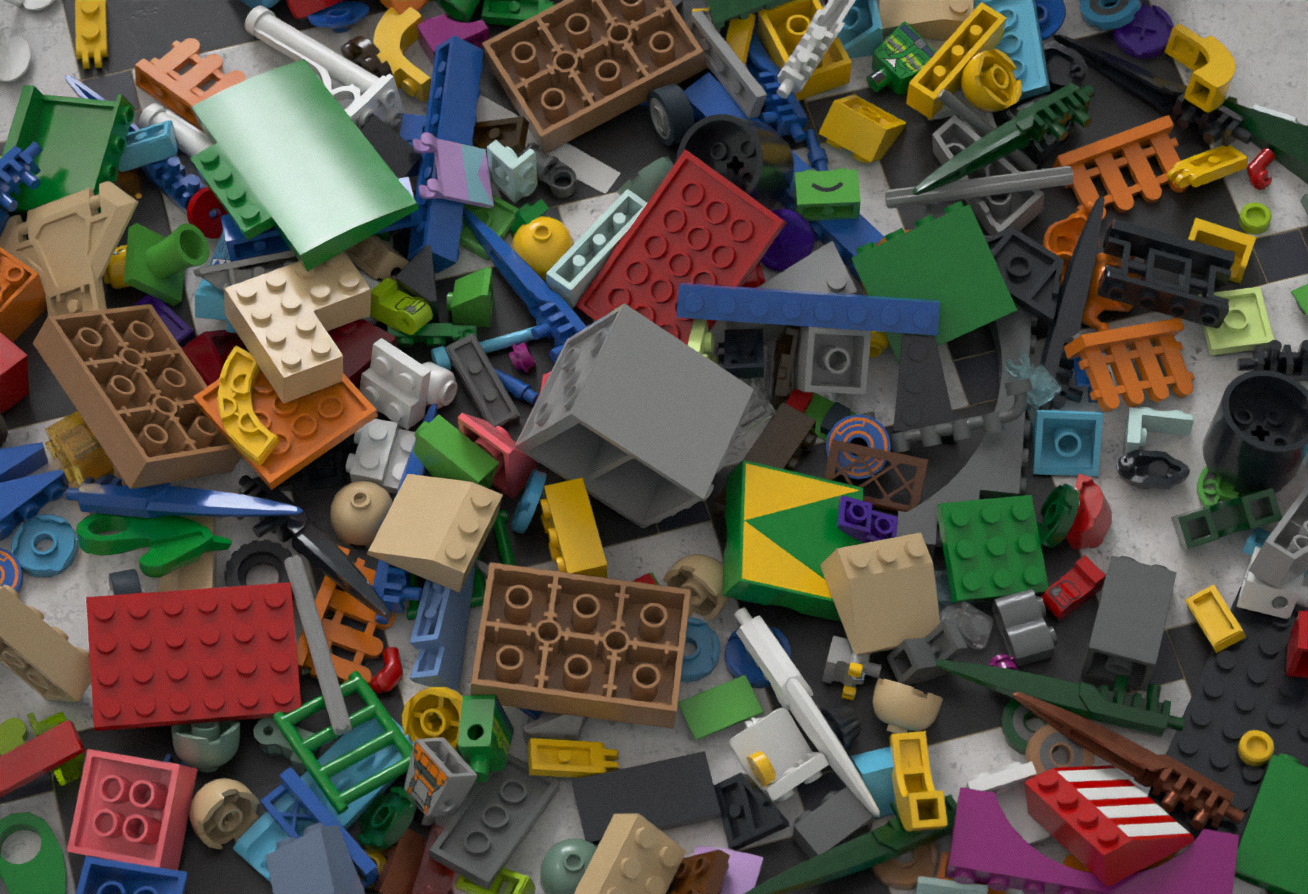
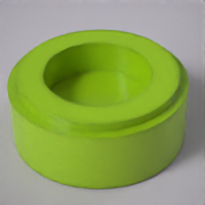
(1254, 218)

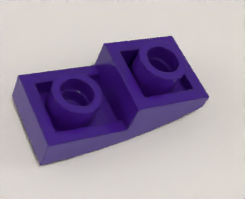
(863, 523)

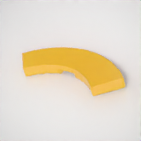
(236, 407)

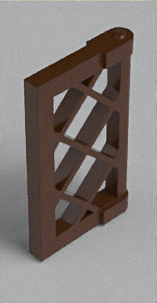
(893, 458)

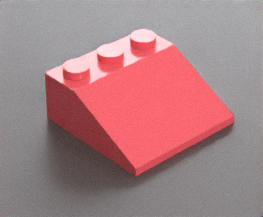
(132, 809)

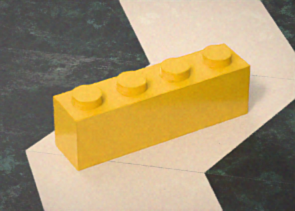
(977, 33)

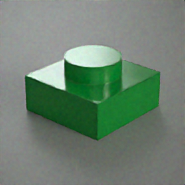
(528, 213)

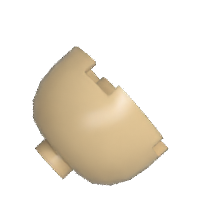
(359, 512)
(705, 580)
(904, 706)
(222, 811)

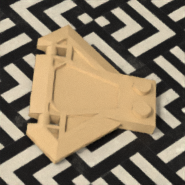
(71, 245)

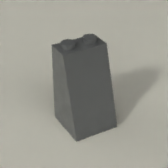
(1129, 622)

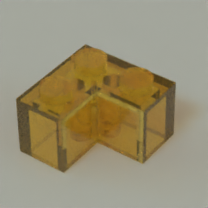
(77, 450)

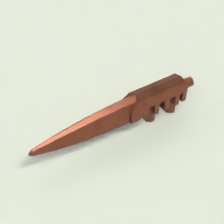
(1145, 766)

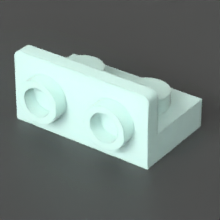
(511, 174)

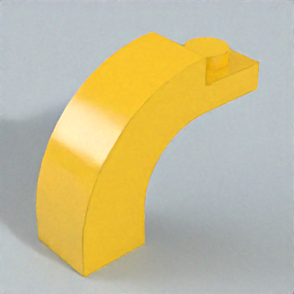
(393, 37)
(1211, 66)
(913, 787)

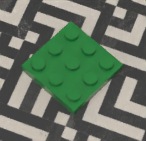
(991, 548)

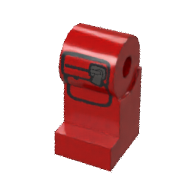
(1074, 588)

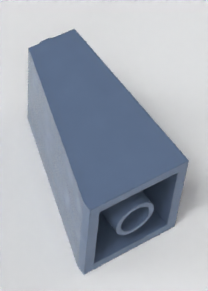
(313, 864)

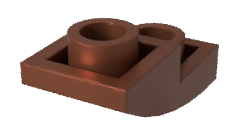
(402, 865)

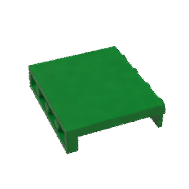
(78, 140)
(939, 262)
(1276, 834)

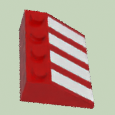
(1103, 820)

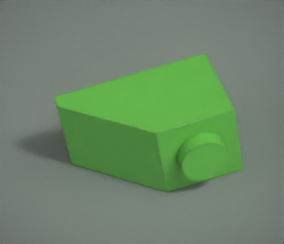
(472, 299)

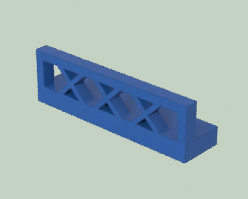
(317, 813)

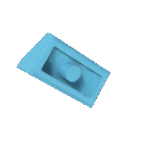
(148, 146)

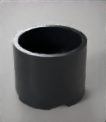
(733, 142)
(1258, 432)

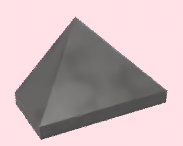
(555, 727)

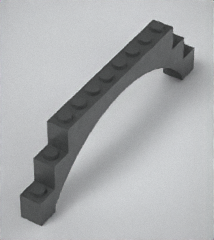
(998, 461)

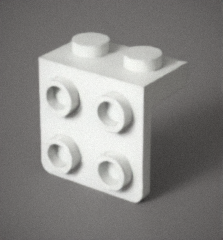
(785, 748)
(1011, 795)

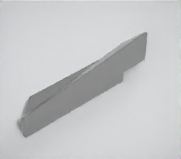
(234, 272)

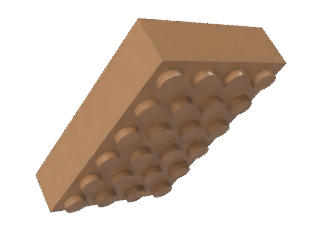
(590, 62)
(135, 394)
(581, 645)

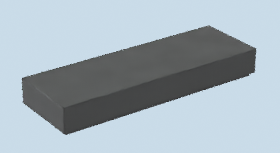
(482, 381)

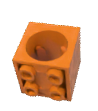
(20, 296)

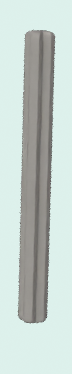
(982, 187)
(318, 645)

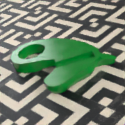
(171, 540)
(45, 871)

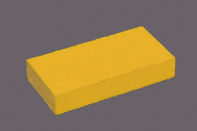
(1215, 618)

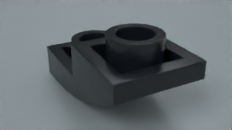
(322, 473)

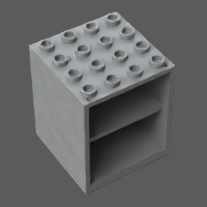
(635, 417)

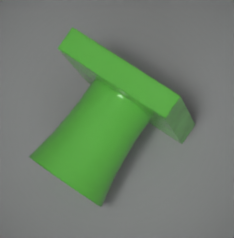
(158, 262)

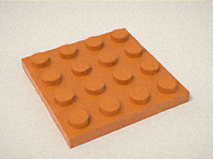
(303, 426)

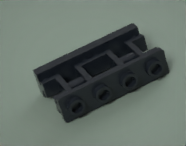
(1172, 255)

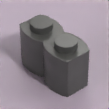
(1023, 627)

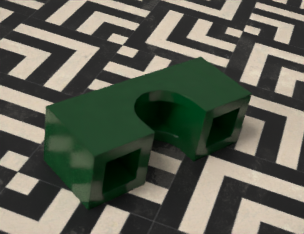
(1226, 517)

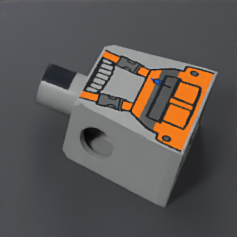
(437, 779)

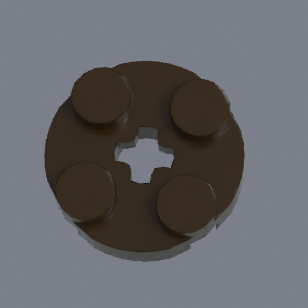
(364, 54)

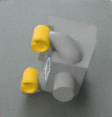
(847, 668)

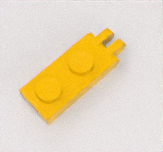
(91, 31)
(1207, 166)
(570, 758)

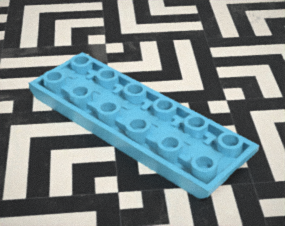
(266, 833)

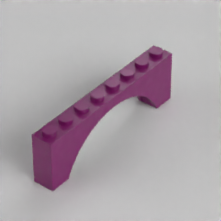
(994, 854)

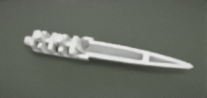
(813, 46)
(795, 696)

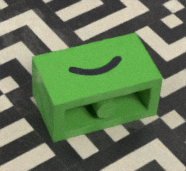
(827, 194)

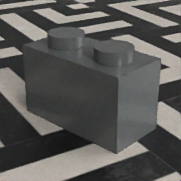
(832, 824)

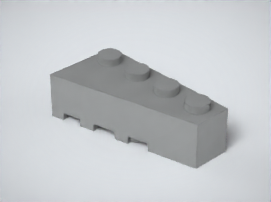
(993, 211)
(815, 273)
(1286, 549)

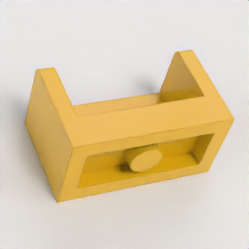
(1227, 239)

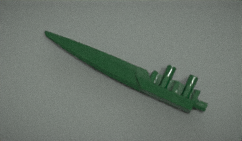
(1042, 117)
(1082, 699)
(858, 854)

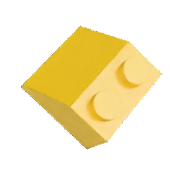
(861, 128)

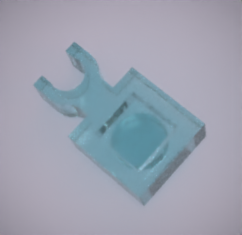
(1043, 384)

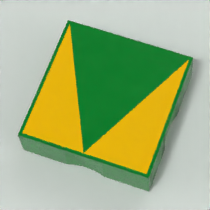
(780, 535)

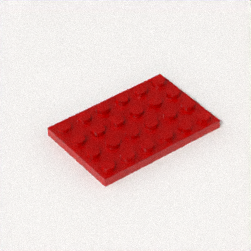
(689, 232)
(192, 656)

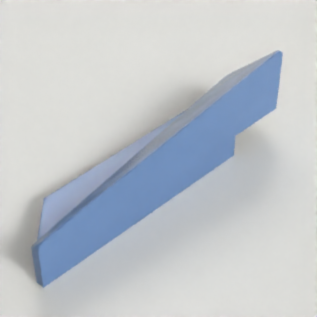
(441, 634)

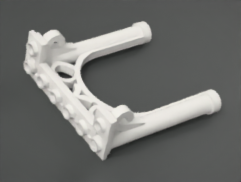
(369, 92)

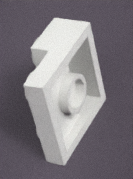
(396, 385)
(380, 454)

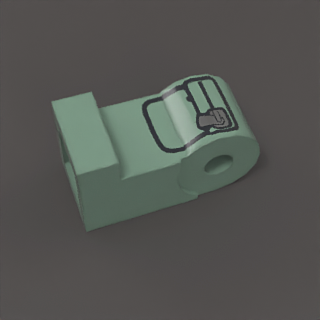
(272, 742)

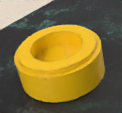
(1255, 748)
(761, 768)

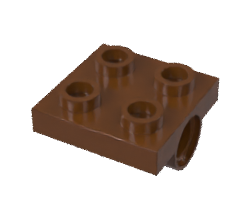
(702, 873)

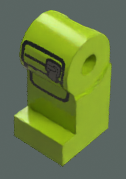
(398, 308)

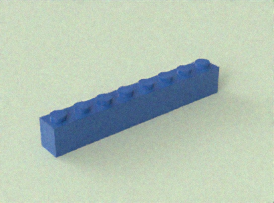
(448, 118)
(808, 308)

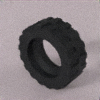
(253, 554)

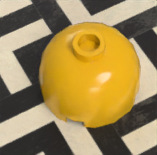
(990, 81)
(542, 243)
(433, 714)

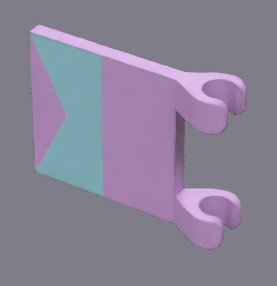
(460, 172)

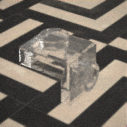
(971, 622)

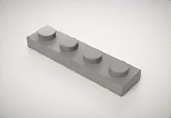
(727, 66)

